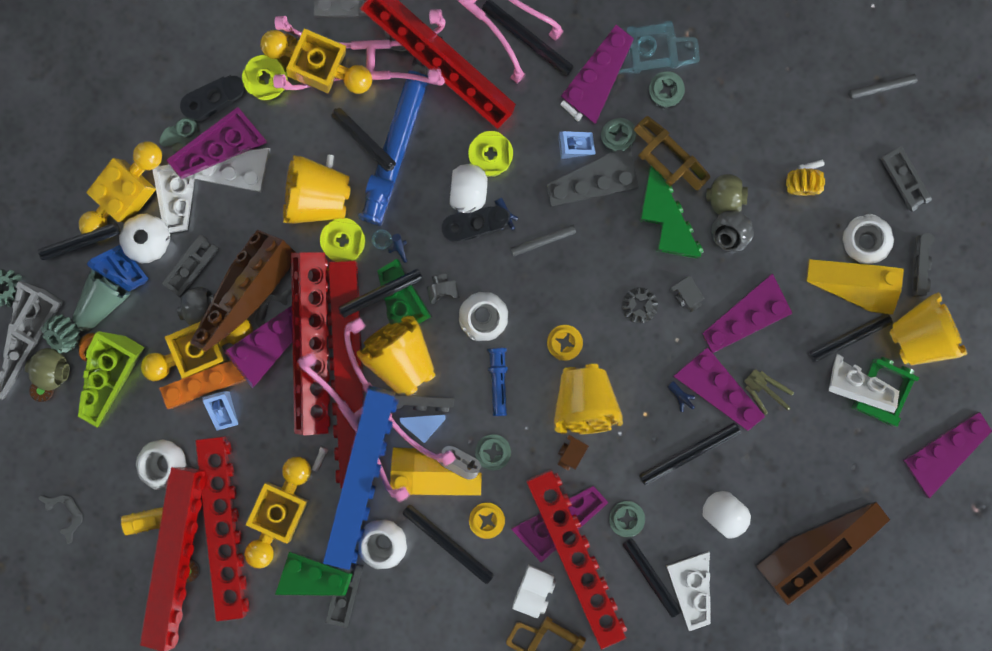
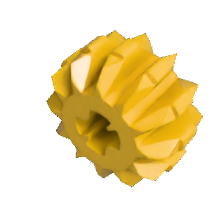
(805, 182)

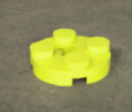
(252, 74)
(500, 144)
(353, 233)

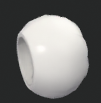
(468, 188)
(870, 225)
(157, 238)
(487, 330)
(149, 462)
(726, 514)
(375, 555)

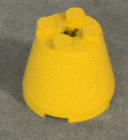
(314, 192)
(928, 333)
(398, 356)
(586, 402)

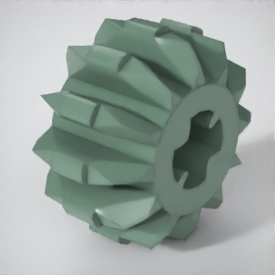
(9, 279)
(60, 333)

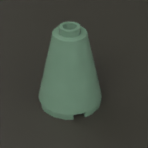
(97, 301)

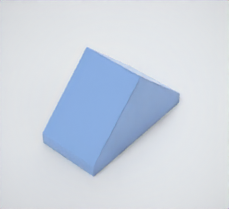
(576, 144)
(221, 410)
(423, 426)

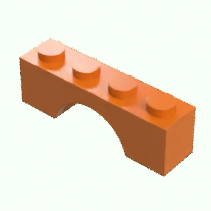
(200, 384)

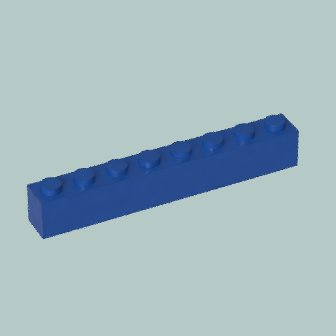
(359, 477)

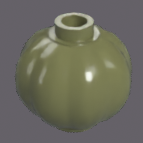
(727, 194)
(47, 369)

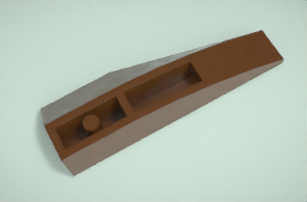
(244, 287)
(819, 551)

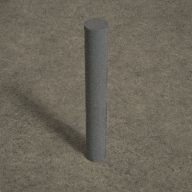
(882, 86)
(543, 240)

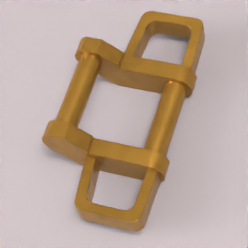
(663, 136)
(547, 624)

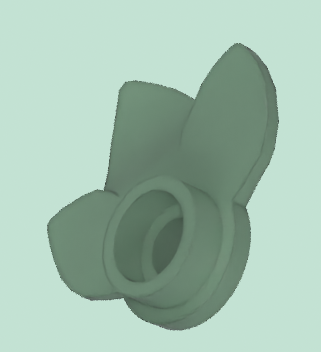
(175, 136)

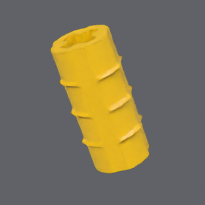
(141, 521)

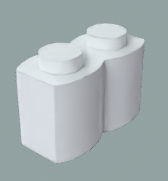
(533, 591)

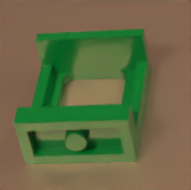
(907, 381)

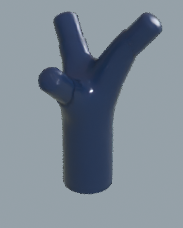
(501, 203)
(398, 245)
(681, 396)

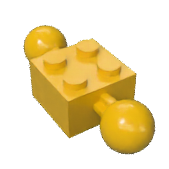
(316, 61)
(121, 188)
(187, 357)
(277, 512)

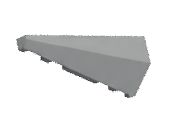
(30, 312)

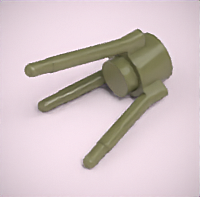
(756, 381)

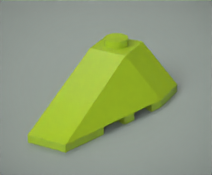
(107, 369)

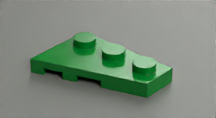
(404, 302)
(311, 577)

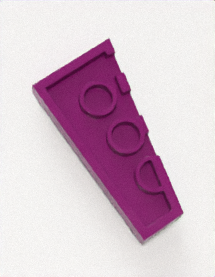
(595, 80)
(220, 142)
(755, 311)
(261, 348)
(716, 385)
(943, 456)
(535, 533)

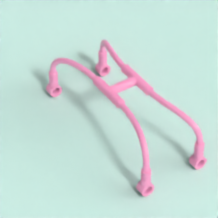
(555, 33)
(435, 77)
(354, 418)

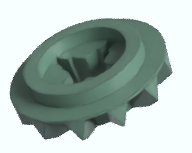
(668, 79)
(612, 128)
(499, 460)
(634, 526)

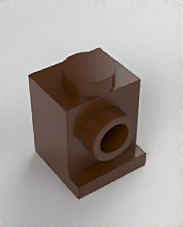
(571, 453)

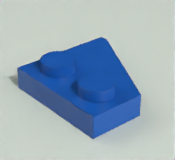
(118, 268)

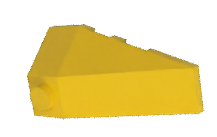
(865, 285)
(427, 476)

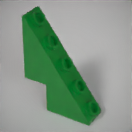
(662, 209)

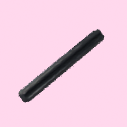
(527, 37)
(690, 453)
(448, 544)

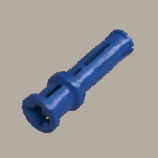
(498, 370)

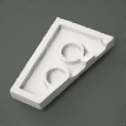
(241, 171)
(173, 197)
(854, 384)
(691, 585)

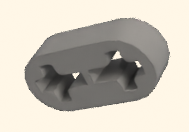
(461, 463)

